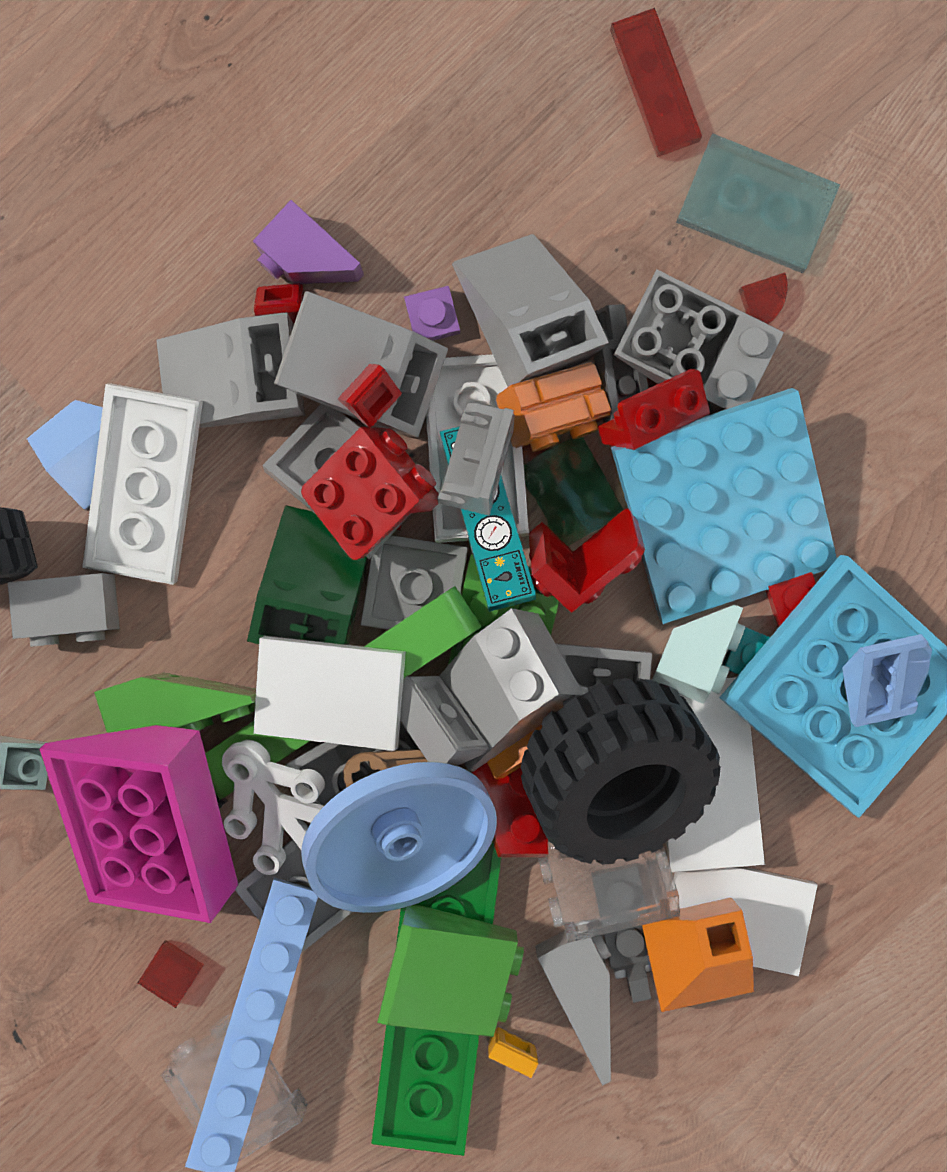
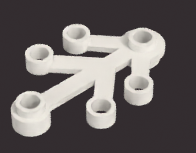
(251, 771)

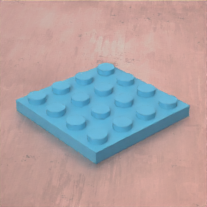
(727, 505)
(798, 691)

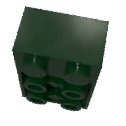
(307, 585)

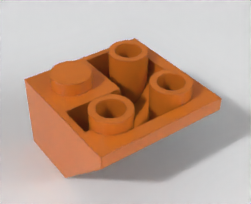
(700, 955)

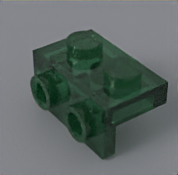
(571, 490)

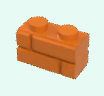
(555, 405)

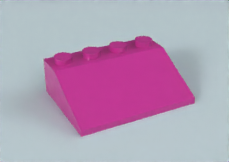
(144, 820)

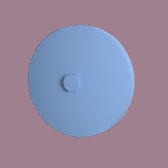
(398, 837)

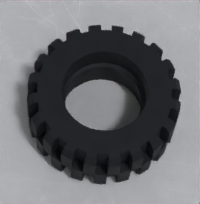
(619, 771)

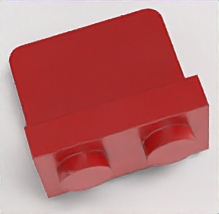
(369, 489)
(583, 574)

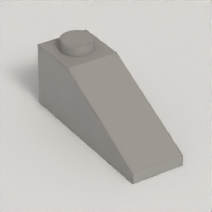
(583, 990)

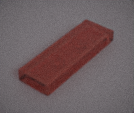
(655, 82)

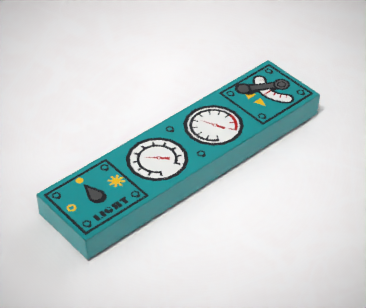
(495, 546)

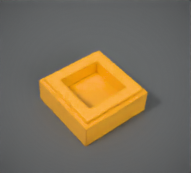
(513, 1052)

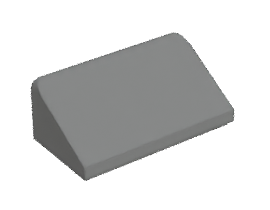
(438, 722)

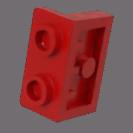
(656, 411)

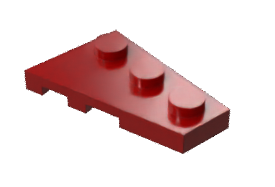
(517, 826)

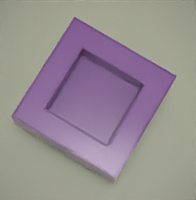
(433, 313)

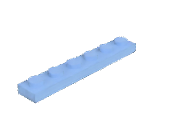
(252, 1028)

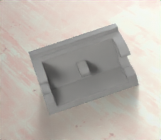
(477, 458)

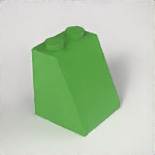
(450, 973)

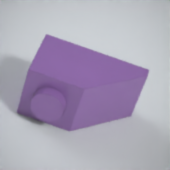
(304, 250)

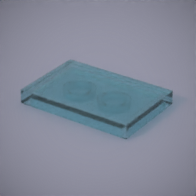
(758, 203)

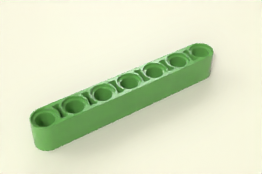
(421, 635)

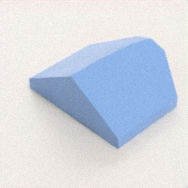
(69, 448)
(886, 679)

